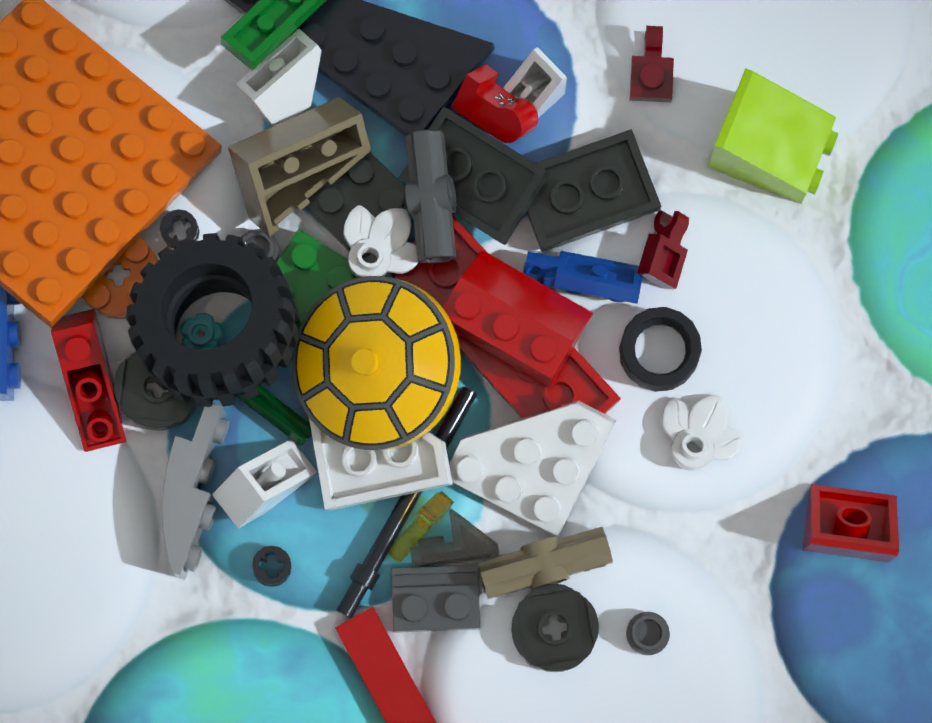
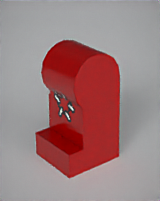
(494, 107)

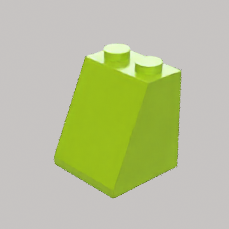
(773, 139)

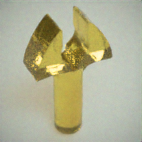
(427, 516)

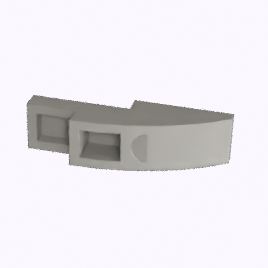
(184, 506)

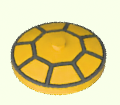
(376, 363)

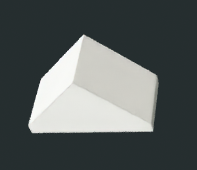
(538, 81)

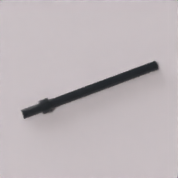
(365, 575)

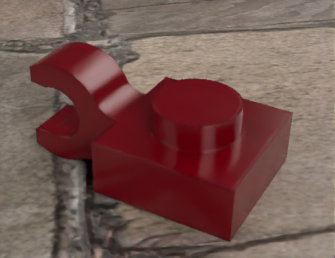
(651, 74)
(663, 254)

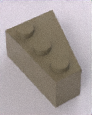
(295, 159)

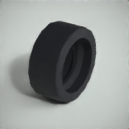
(670, 318)

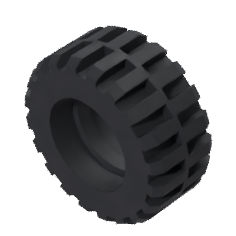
(185, 277)

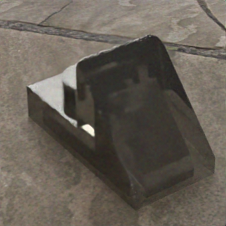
(467, 545)

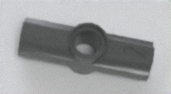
(430, 196)

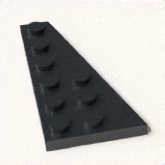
(390, 59)

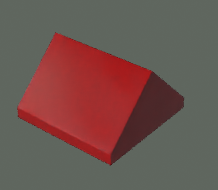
(851, 523)

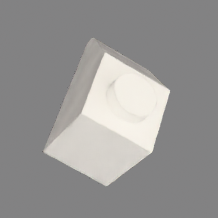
(284, 80)
(263, 483)

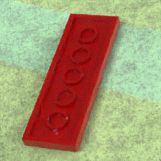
(522, 392)

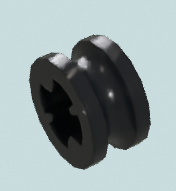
(167, 227)
(261, 574)

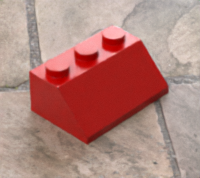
(515, 317)

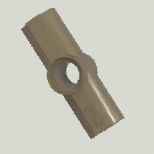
(545, 562)

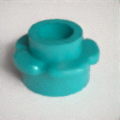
(204, 322)

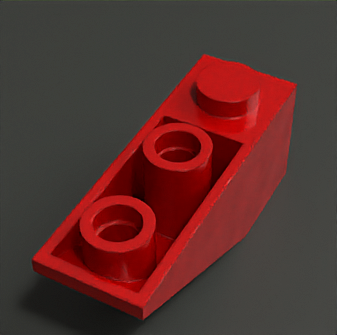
(88, 379)

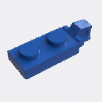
(585, 275)

